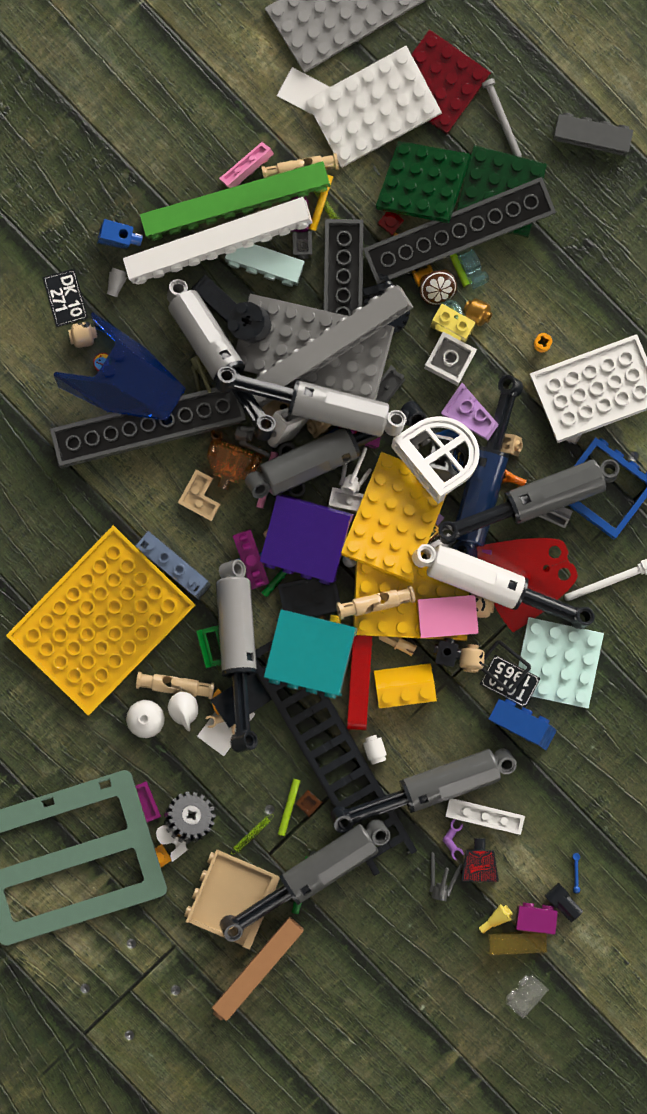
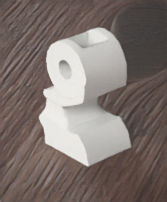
(165, 838)

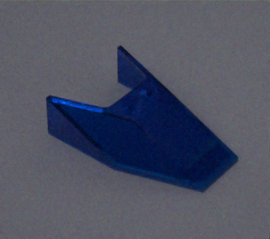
(127, 381)

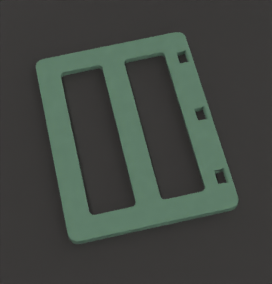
(135, 836)

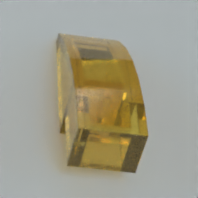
(517, 943)

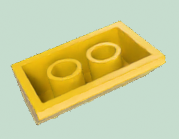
(405, 686)

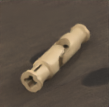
(329, 161)
(373, 603)
(157, 683)

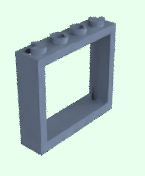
(173, 565)

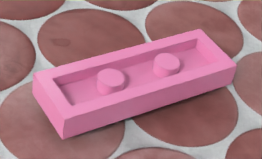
(246, 166)

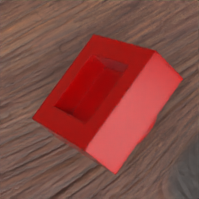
(390, 222)

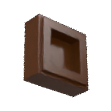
(308, 803)

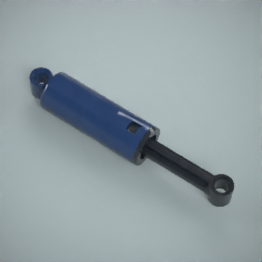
(485, 483)

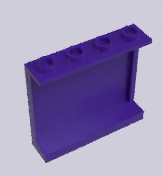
(305, 538)

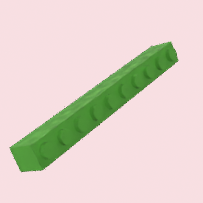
(235, 200)

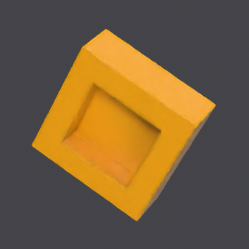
(163, 855)

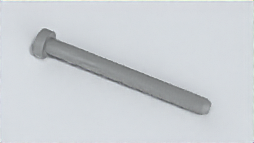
(502, 117)

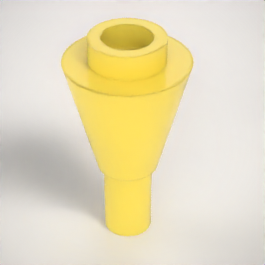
(500, 916)

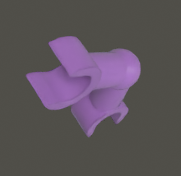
(448, 839)

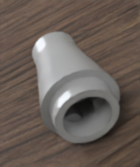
(116, 281)

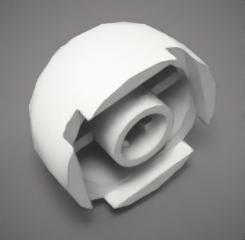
(145, 719)

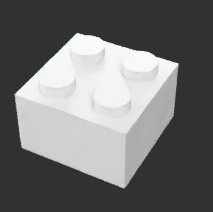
(450, 358)

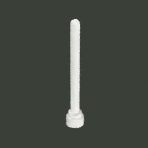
(641, 568)

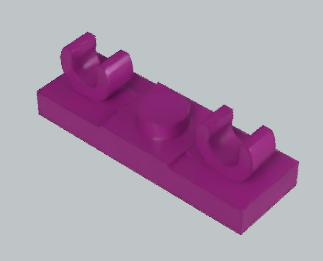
(250, 557)

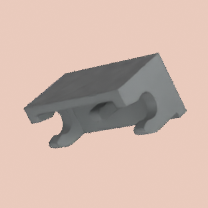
(389, 384)

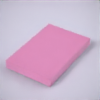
(447, 616)

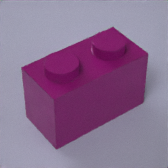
(536, 919)

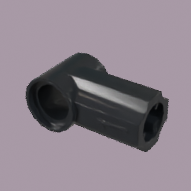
(561, 899)

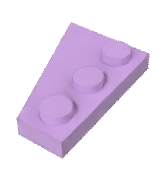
(470, 412)

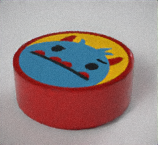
(99, 360)

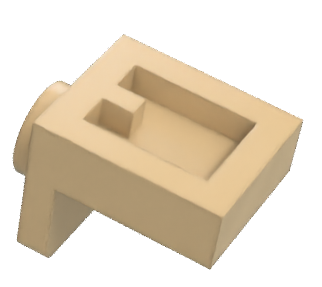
(512, 444)

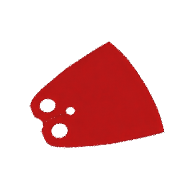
(527, 559)

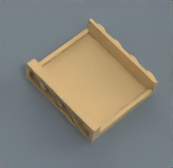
(229, 889)

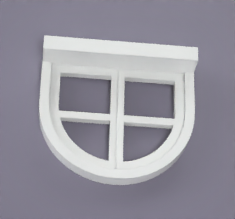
(420, 466)

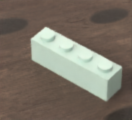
(267, 262)

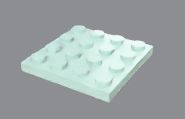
(562, 659)

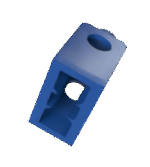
(110, 236)

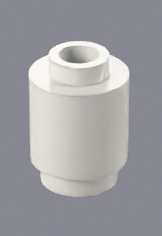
(374, 749)

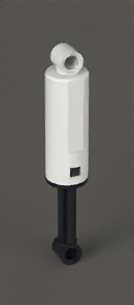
(493, 583)

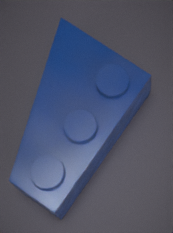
(523, 723)

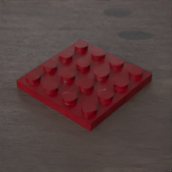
(450, 77)

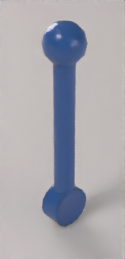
(576, 857)

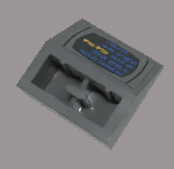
(443, 466)

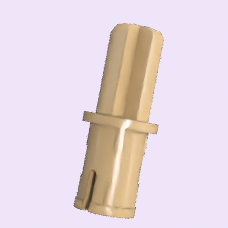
(400, 644)

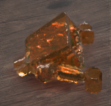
(230, 461)

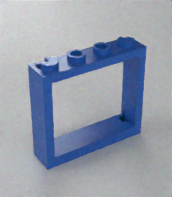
(631, 467)

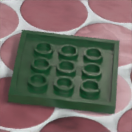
(494, 173)
(423, 181)

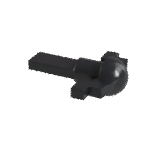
(380, 287)

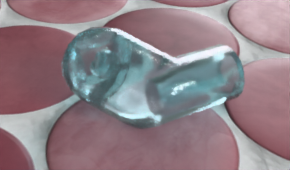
(453, 305)

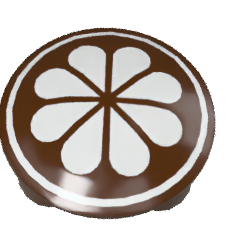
(438, 287)

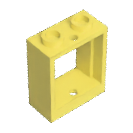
(457, 328)

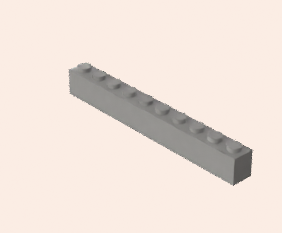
(336, 340)

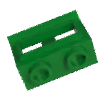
(204, 645)

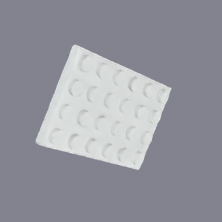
(374, 106)
(593, 388)

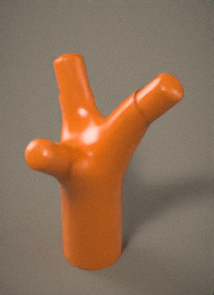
(513, 479)

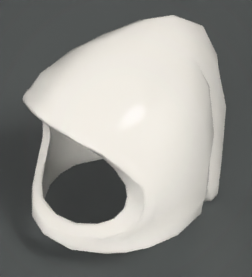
(183, 709)

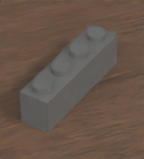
(593, 134)

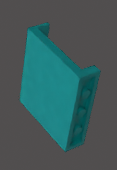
(310, 653)

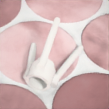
(350, 483)

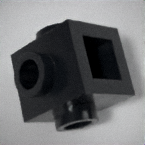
(441, 657)

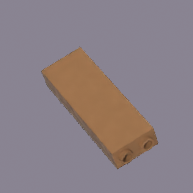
(257, 969)

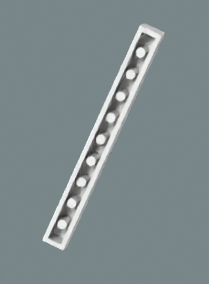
(218, 240)

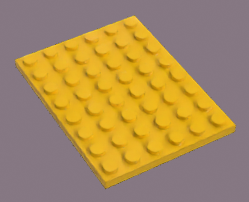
(100, 620)

